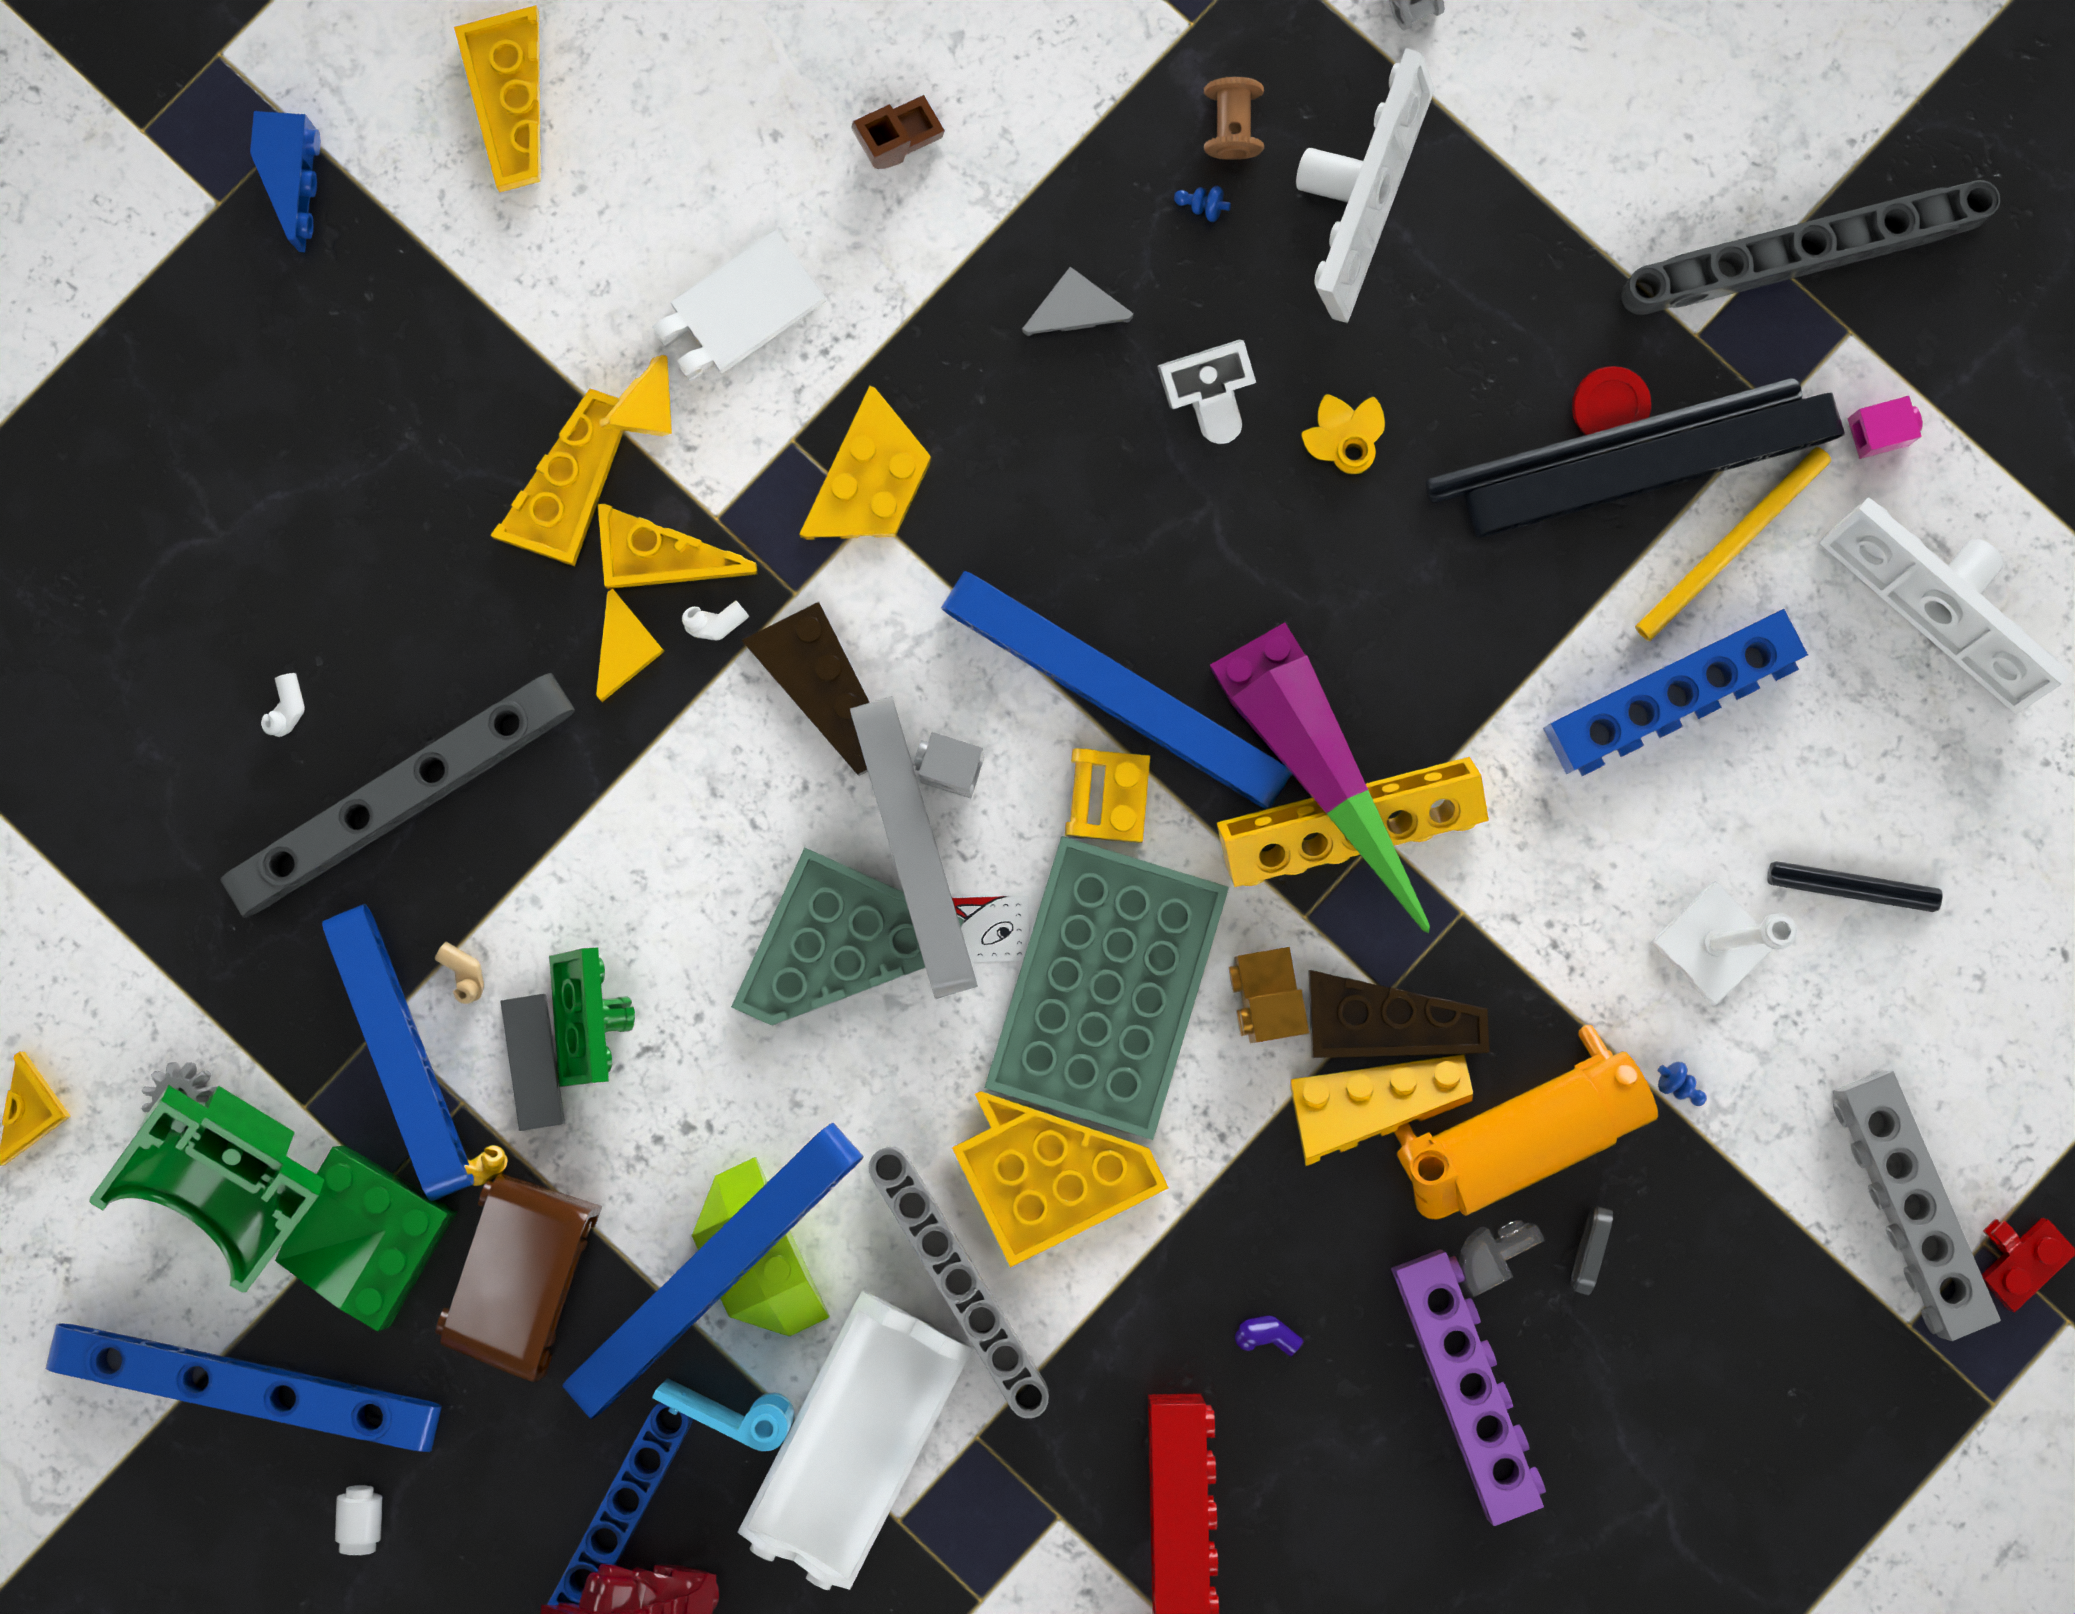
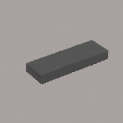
(532, 1062)

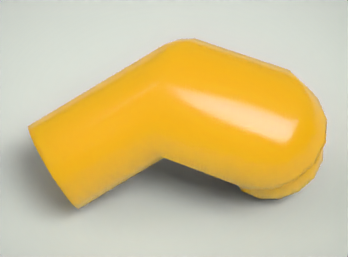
(487, 1165)

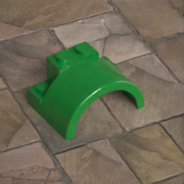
(221, 1171)

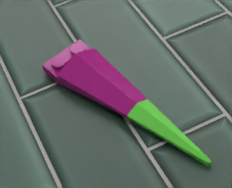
(1286, 706)

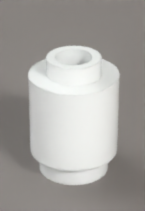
(358, 1520)

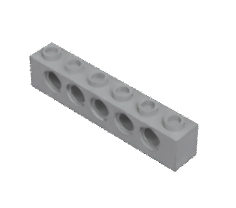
(1971, 1304)

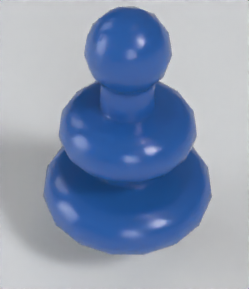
(1199, 201)
(1675, 1080)

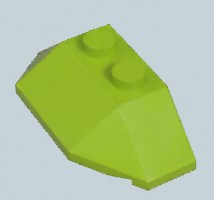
(779, 1287)

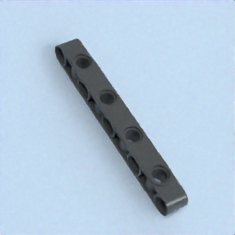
(1838, 239)
(397, 795)

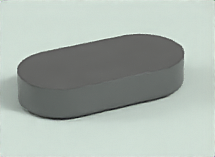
(1591, 1250)

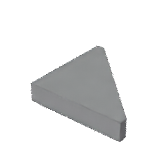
(1075, 305)

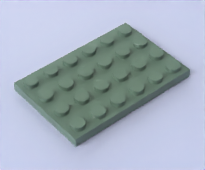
(1107, 987)

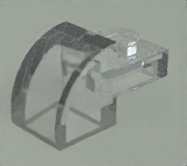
(1485, 1258)

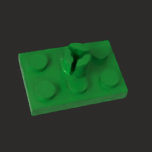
(584, 1017)

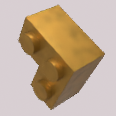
(1269, 996)

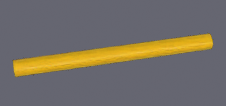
(1733, 543)

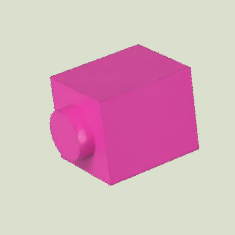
(1885, 427)

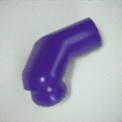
(1267, 1330)

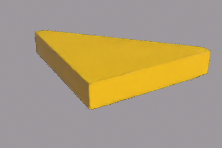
(645, 403)
(624, 648)
(29, 1110)

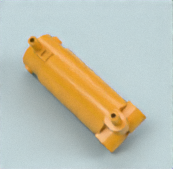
(1528, 1134)

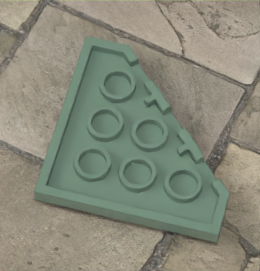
(828, 942)

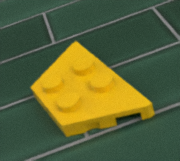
(870, 477)

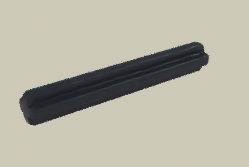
(1854, 886)

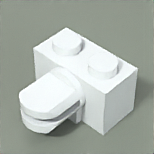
(1208, 384)

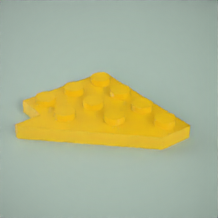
(1050, 1176)

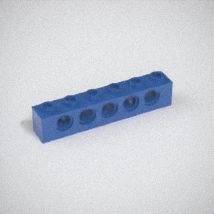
(1771, 636)

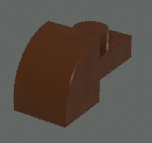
(893, 133)

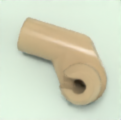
(467, 972)

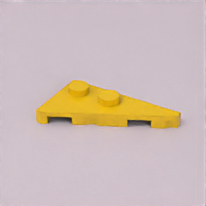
(647, 554)

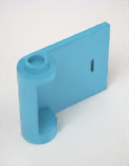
(761, 1429)

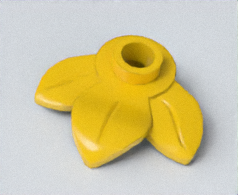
(1345, 428)

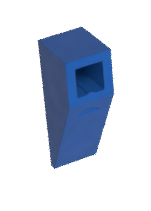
(284, 156)

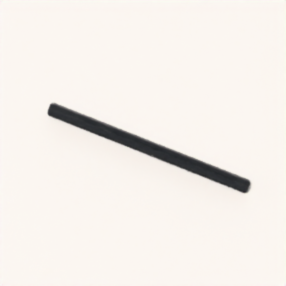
(1613, 439)

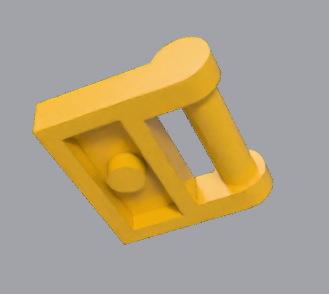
(1122, 796)

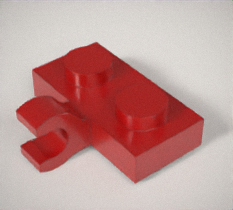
(2026, 1260)

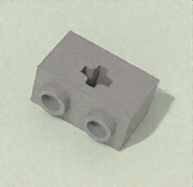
(949, 764)

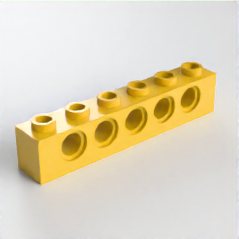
(1289, 824)

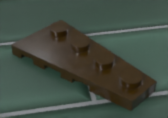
(817, 676)
(1378, 1020)

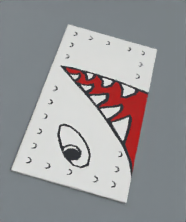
(995, 927)

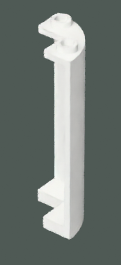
(854, 1442)

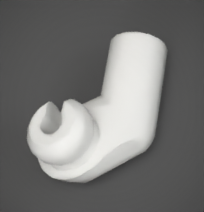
(712, 625)
(289, 709)

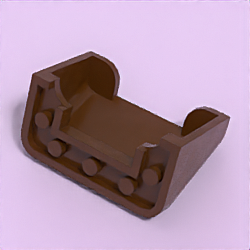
(517, 1276)

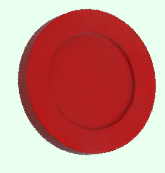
(1610, 399)

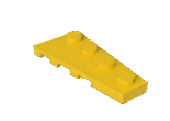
(504, 81)
(564, 492)
(1358, 1104)

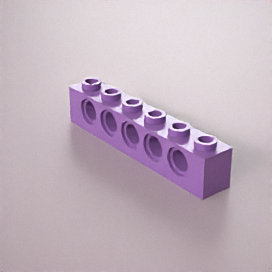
(1499, 1498)

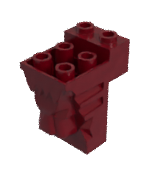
(639, 1591)

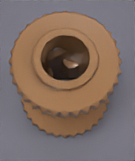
(1233, 116)

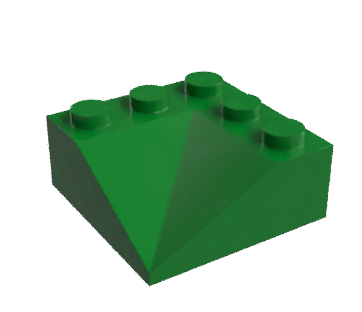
(365, 1238)

